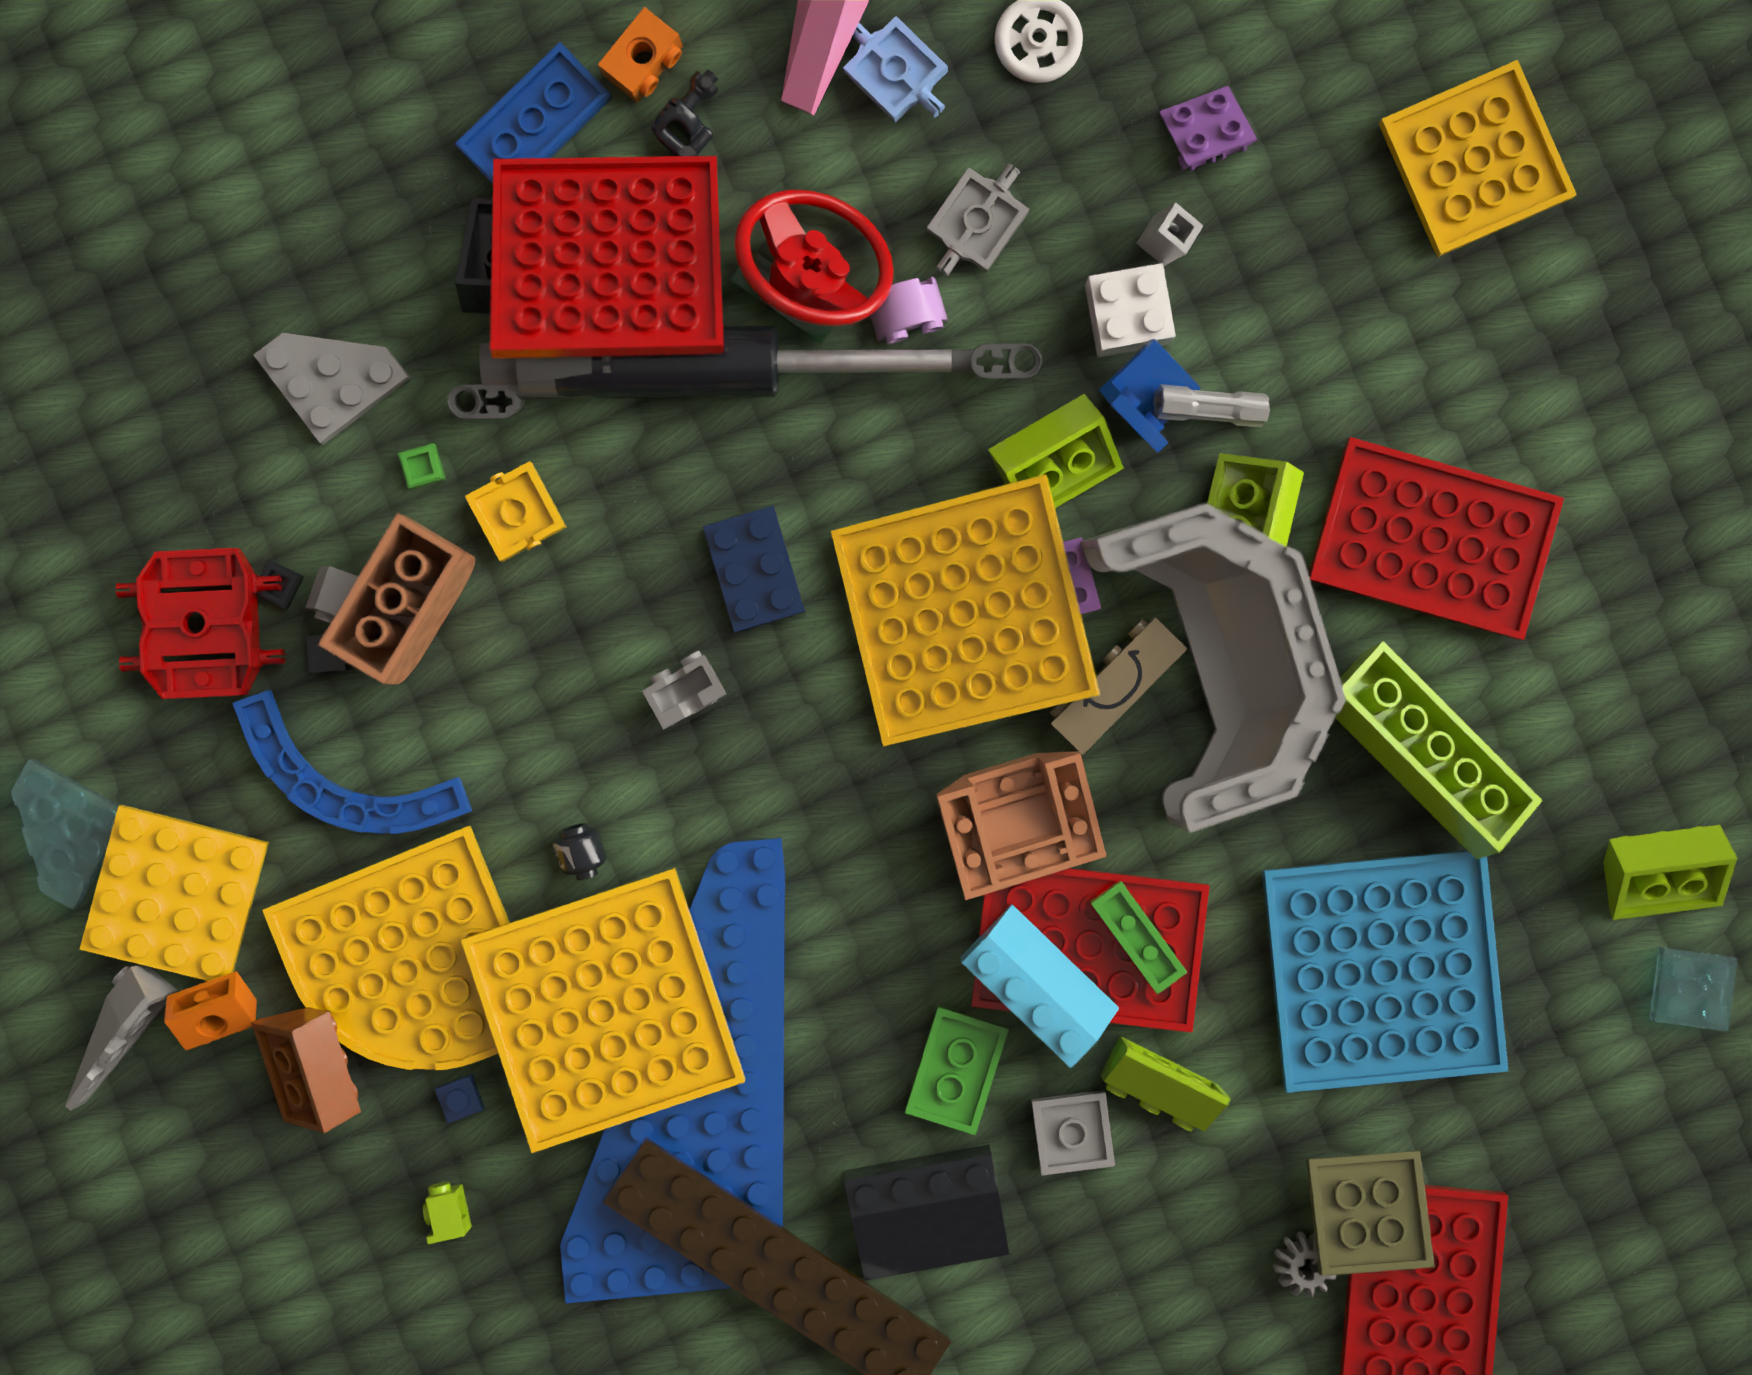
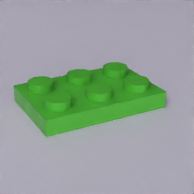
(956, 1070)

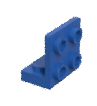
(1134, 387)

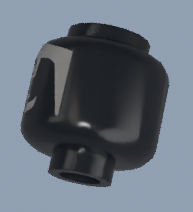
(579, 851)

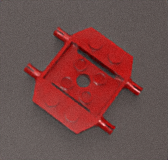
(228, 616)

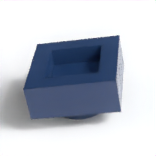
(460, 1098)

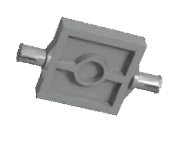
(977, 219)

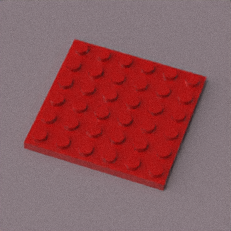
(605, 257)

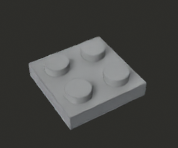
(1073, 1132)

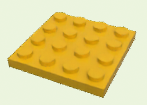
(1477, 158)
(173, 894)

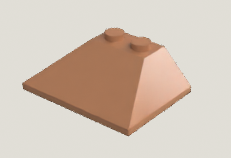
(1020, 821)

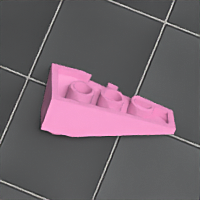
(816, 47)

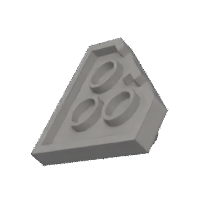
(330, 379)

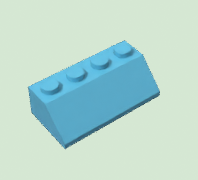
(1040, 985)

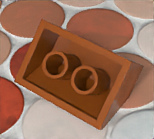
(307, 1068)

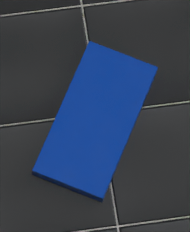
(536, 113)

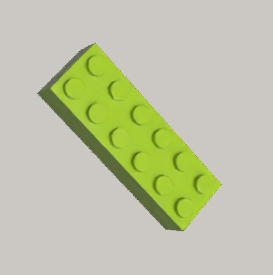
(1433, 752)

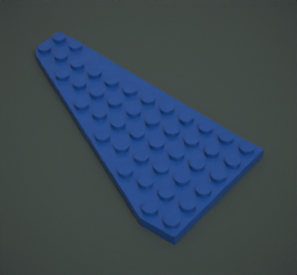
(725, 1134)

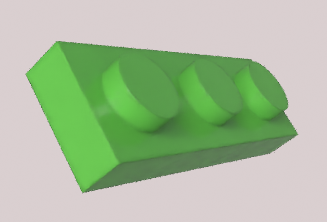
(1138, 937)

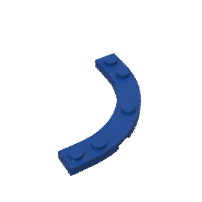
(330, 801)

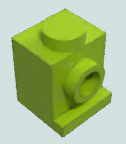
(446, 1212)

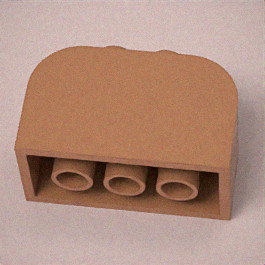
(399, 601)

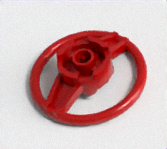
(806, 266)

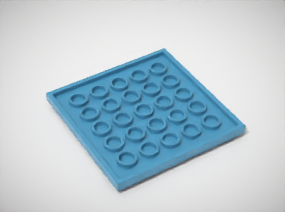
(1384, 970)

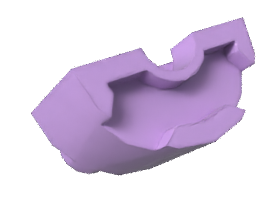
(907, 308)

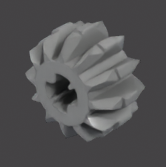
(1293, 1259)

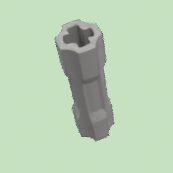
(1183, 403)

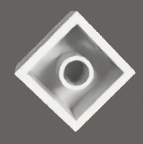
(1129, 309)

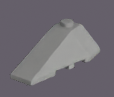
(124, 1017)

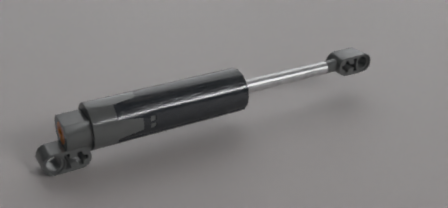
(744, 371)

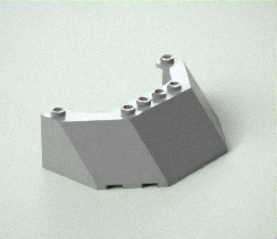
(1253, 649)

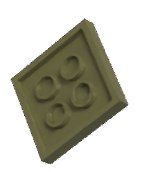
(1369, 1213)

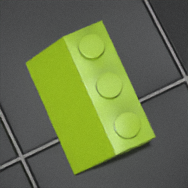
(1066, 446)
(1257, 493)
(1668, 871)
(1163, 1086)

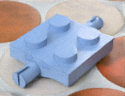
(896, 69)

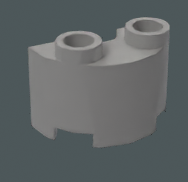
(684, 691)

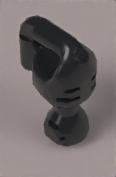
(680, 114)

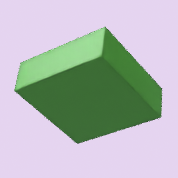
(421, 466)

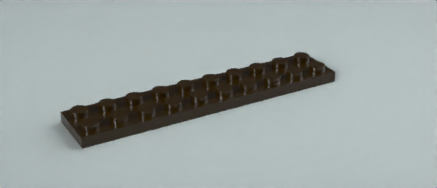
(772, 1266)

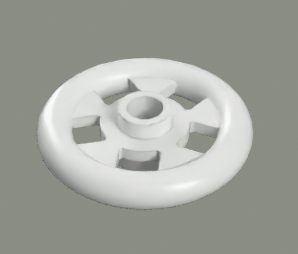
(1063, 56)

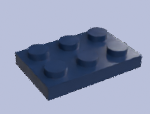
(754, 569)

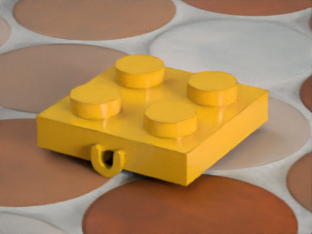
(515, 511)

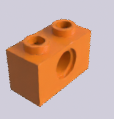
(643, 34)
(210, 1010)

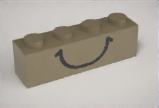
(1120, 682)

